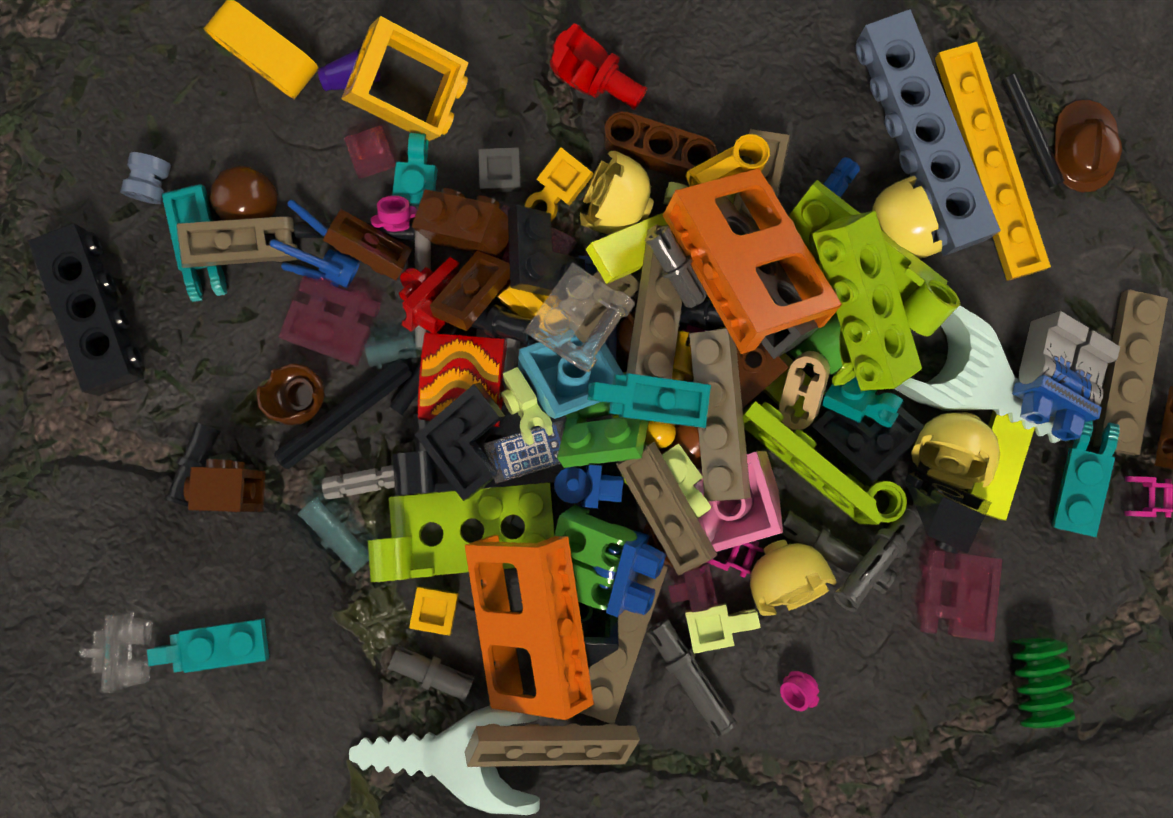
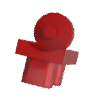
(421, 290)

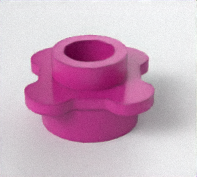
(393, 214)

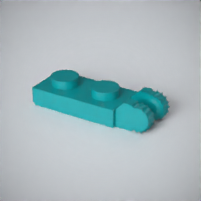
(192, 206)
(1085, 482)

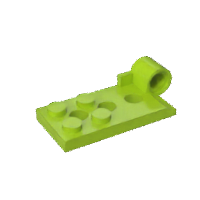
(922, 290)
(798, 453)
(409, 557)

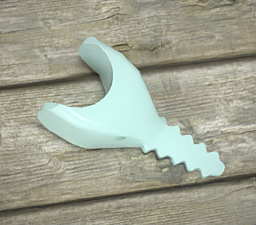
(973, 375)
(445, 759)

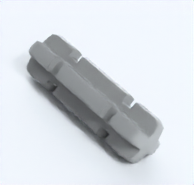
(358, 482)

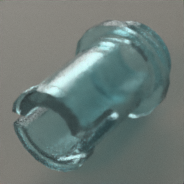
(390, 349)

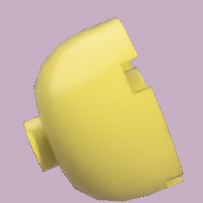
(617, 195)
(908, 217)
(958, 450)
(789, 577)

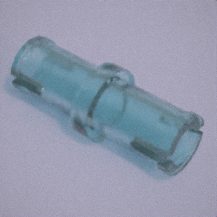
(335, 534)

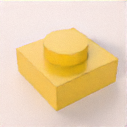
(434, 610)

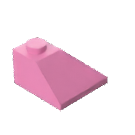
(745, 520)

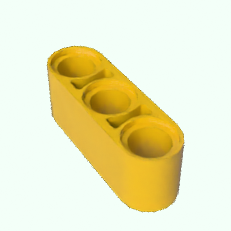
(261, 48)

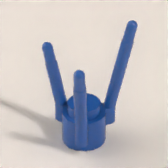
(333, 267)

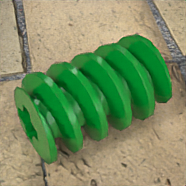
(1044, 682)

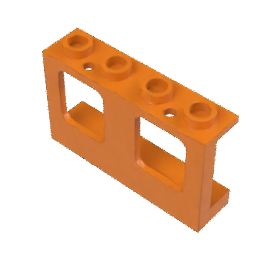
(729, 261)
(546, 627)

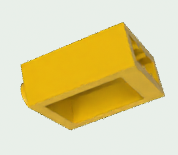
(384, 33)

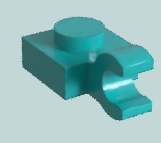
(415, 176)
(854, 404)

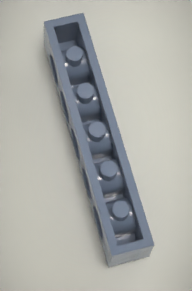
(901, 39)

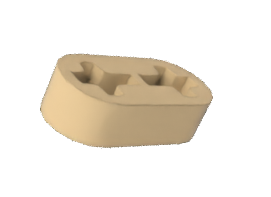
(812, 393)

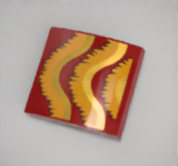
(453, 365)

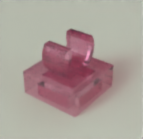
(370, 152)
(696, 588)

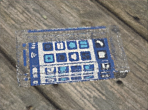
(516, 458)

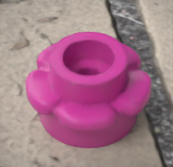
(799, 691)

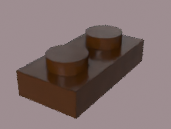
(367, 244)
(471, 290)

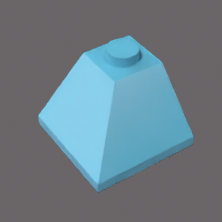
(558, 383)

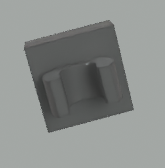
(499, 170)

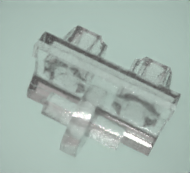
(113, 651)

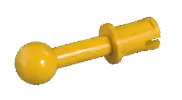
(664, 433)

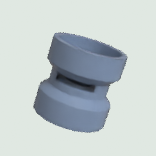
(145, 178)

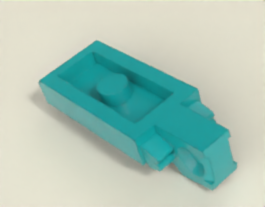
(654, 399)
(213, 647)

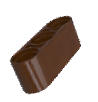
(645, 132)

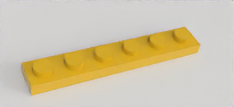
(990, 149)

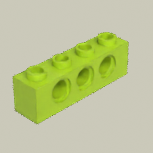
(871, 306)

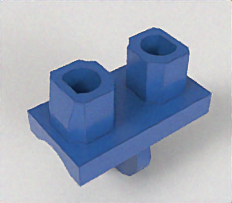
(588, 486)

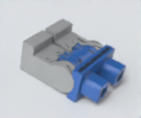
(1063, 374)

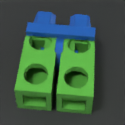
(609, 562)

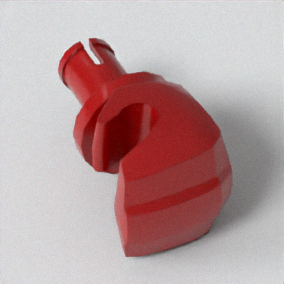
(589, 68)

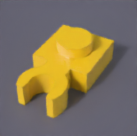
(562, 179)

